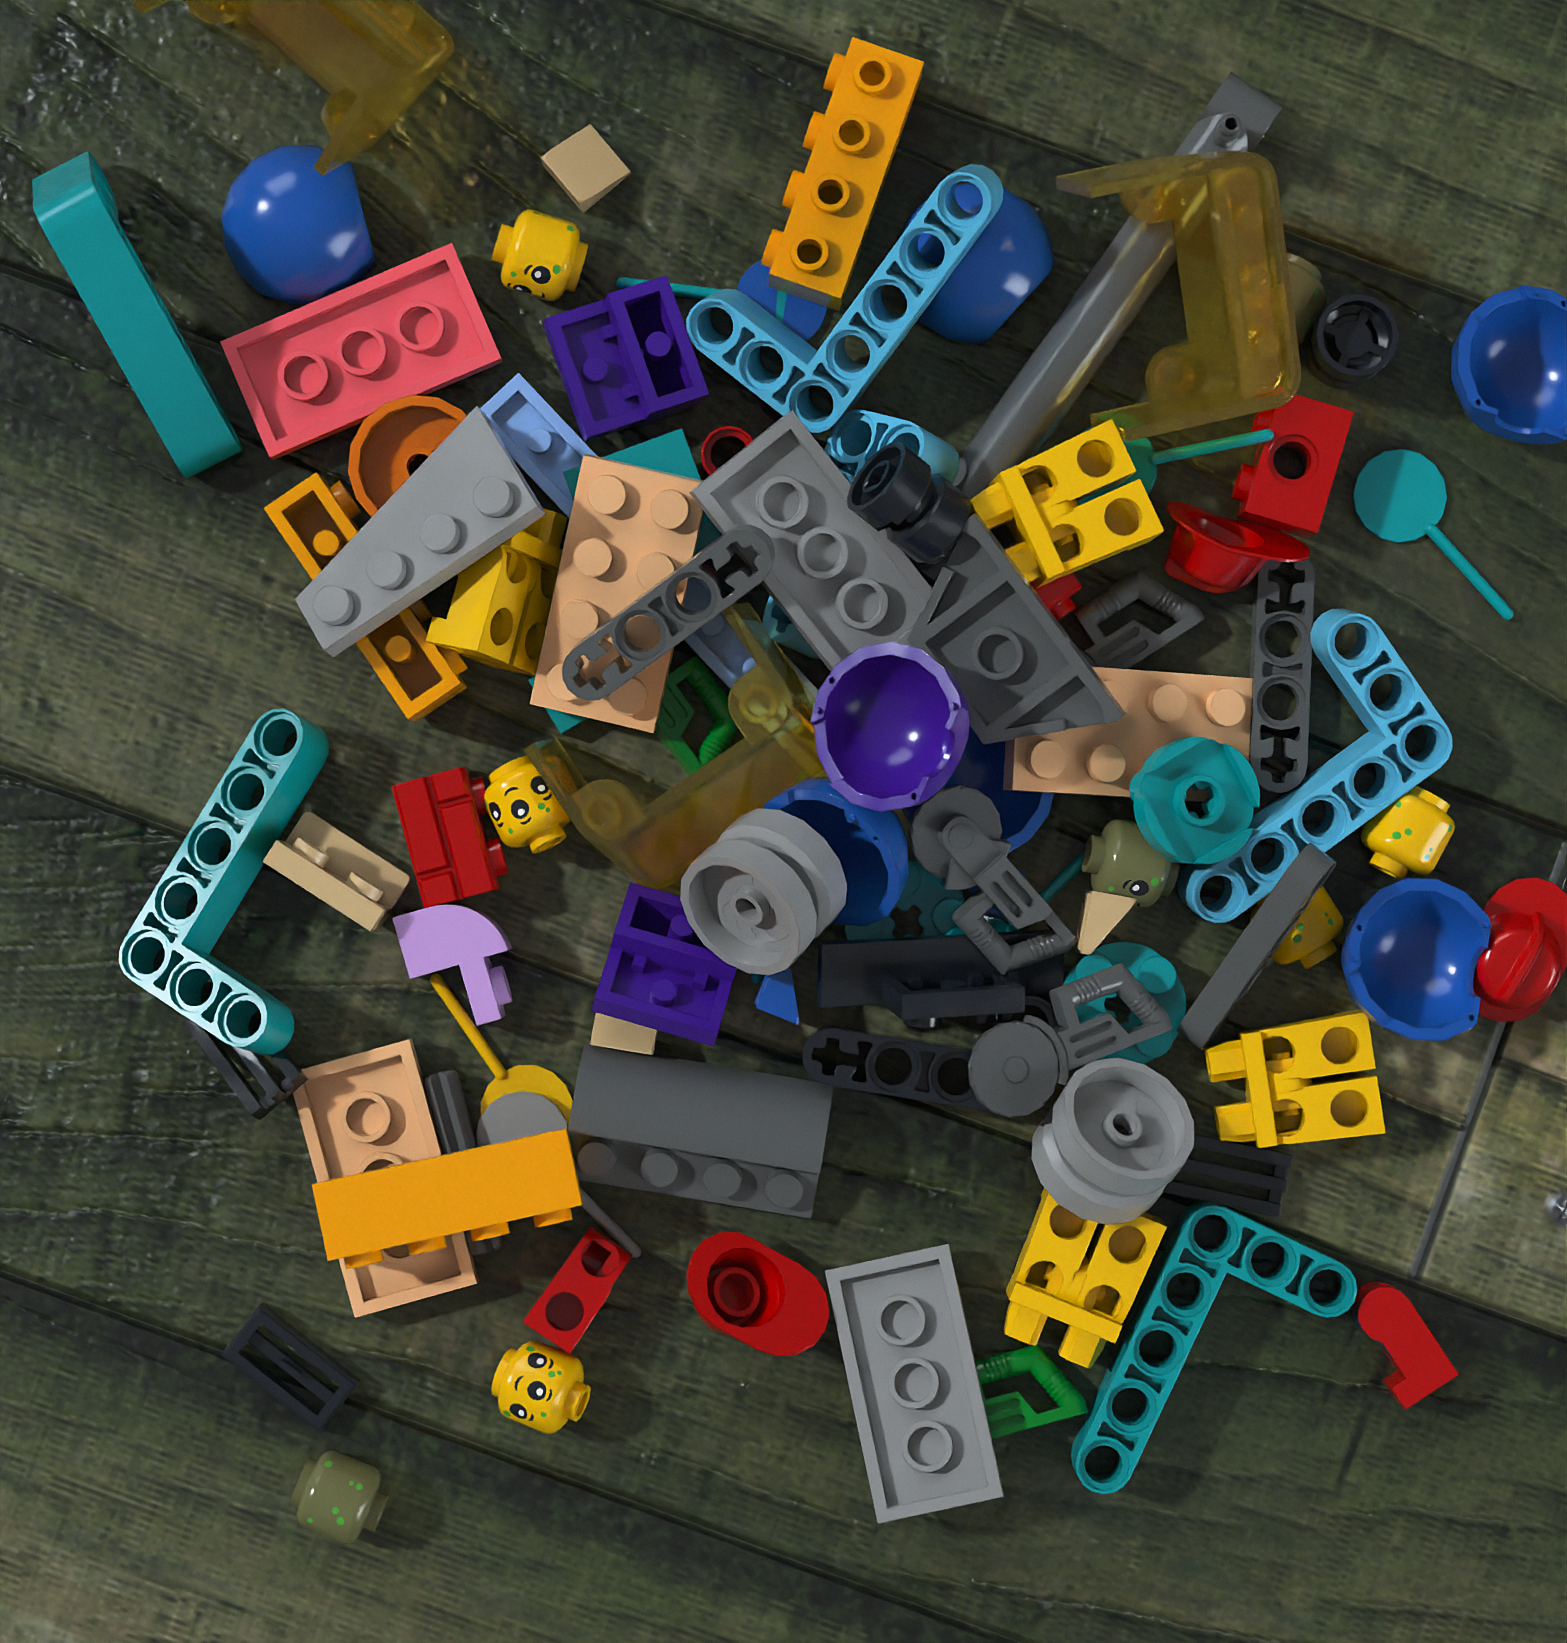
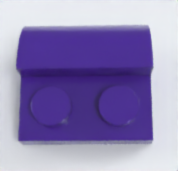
(626, 359)
(662, 970)

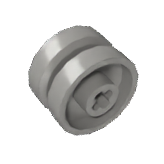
(763, 891)
(1112, 1141)

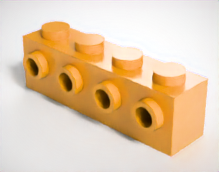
(844, 174)
(415, 672)
(448, 1195)

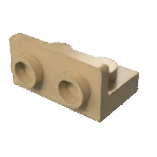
(339, 871)

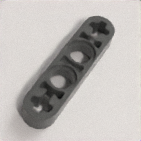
(664, 608)
(1289, 671)
(1256, 946)

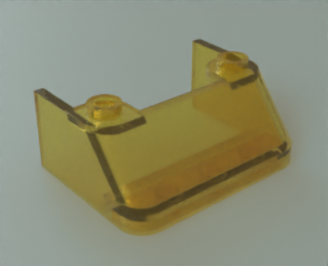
(363, 52)
(1231, 281)
(668, 834)

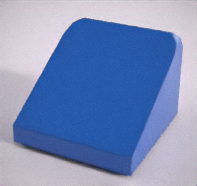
(778, 996)

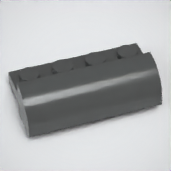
(699, 1130)

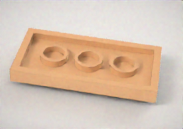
(620, 541)
(1157, 710)
(368, 1117)

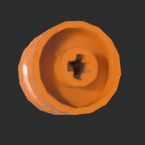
(393, 442)

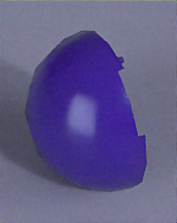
(890, 726)

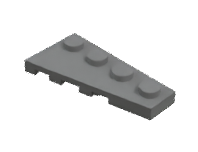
(429, 530)

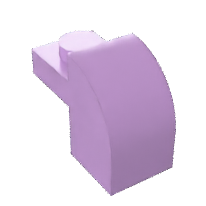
(463, 937)

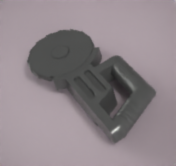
(1133, 640)
(960, 841)
(1021, 1062)

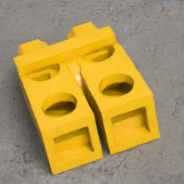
(1043, 513)
(505, 600)
(1279, 1087)
(1079, 1290)

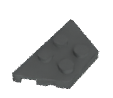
(1007, 647)

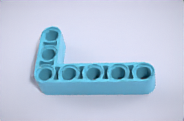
(865, 317)
(1334, 780)

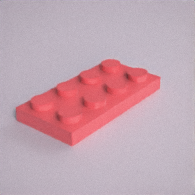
(361, 349)

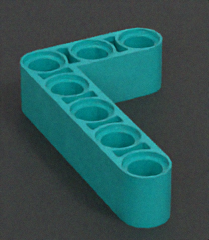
(85, 232)
(224, 885)
(1184, 1322)

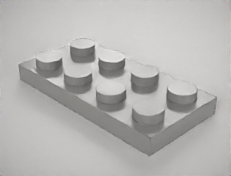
(830, 567)
(914, 1384)

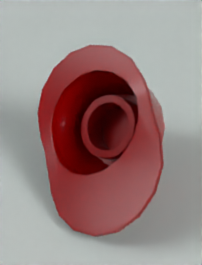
(1221, 551)
(1523, 950)
(756, 1295)

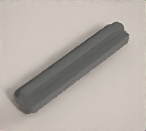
(455, 1132)

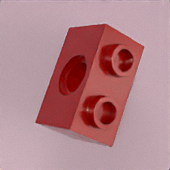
(1293, 505)

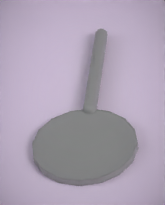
(529, 1114)

